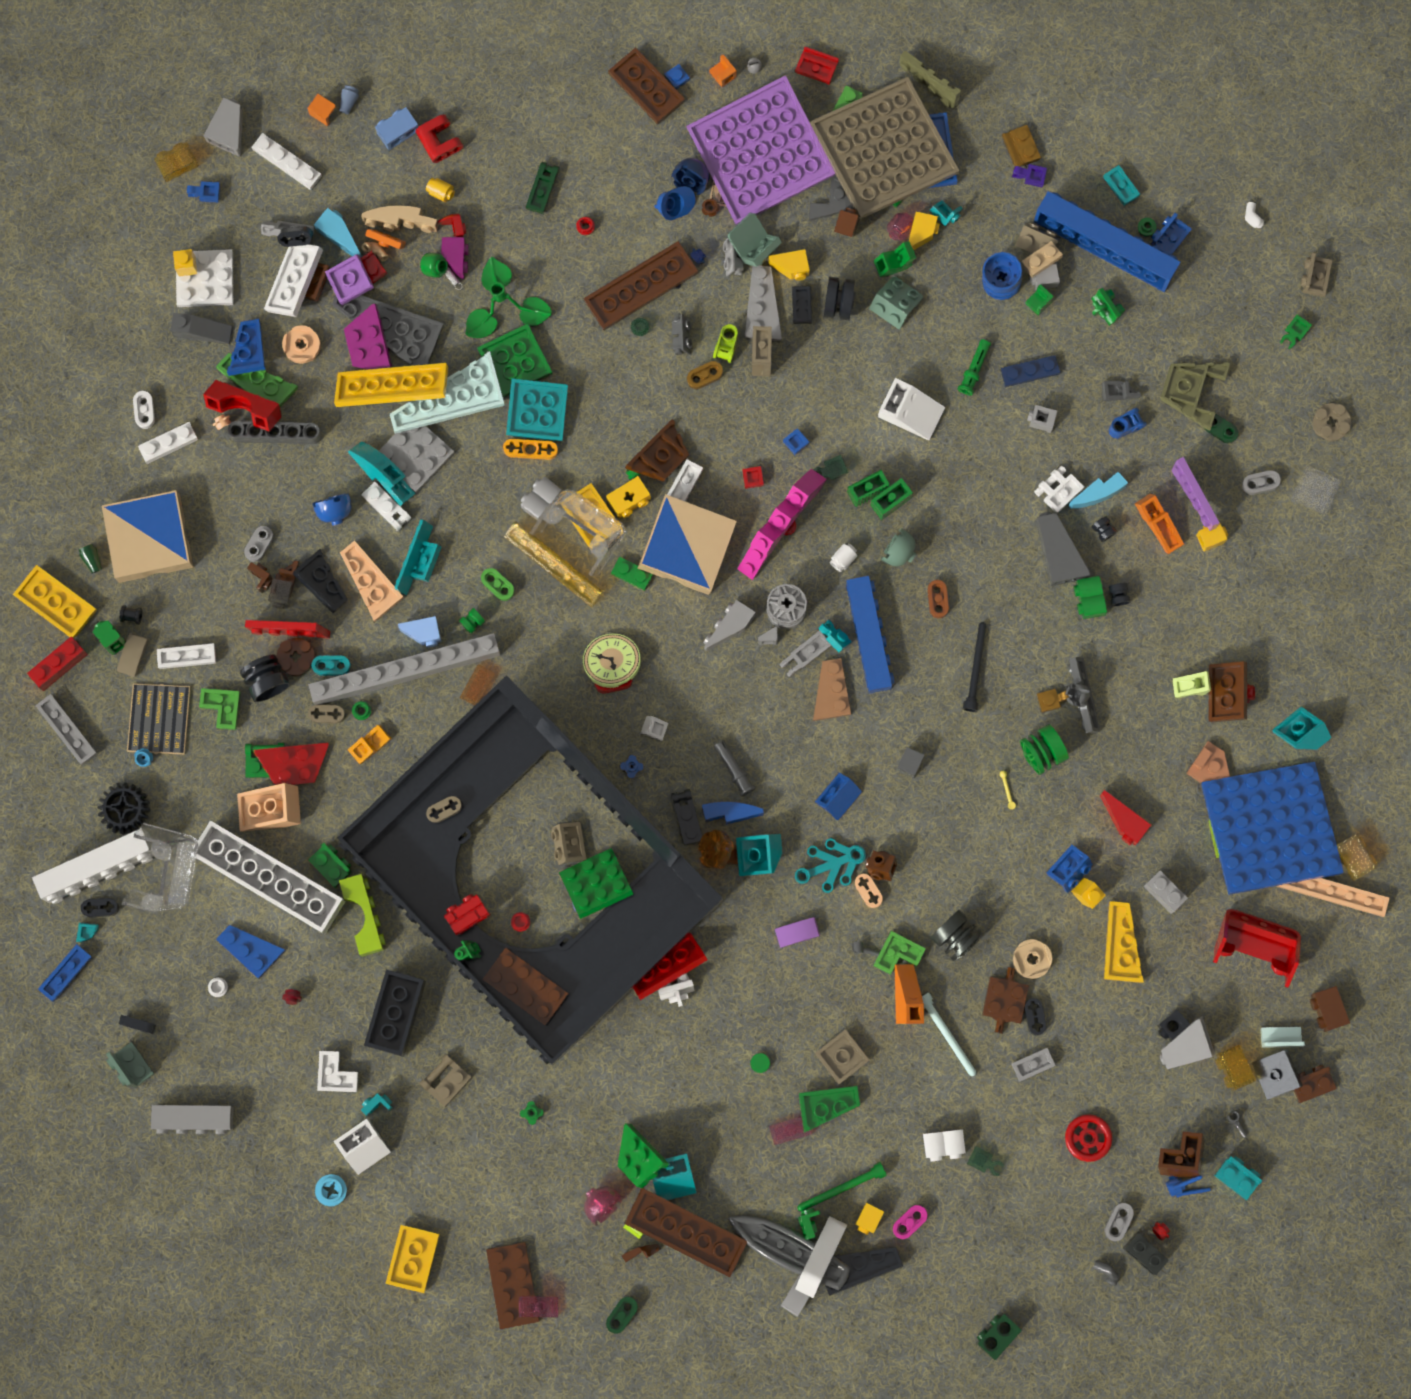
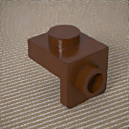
(260, 572)

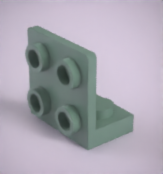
(130, 1065)

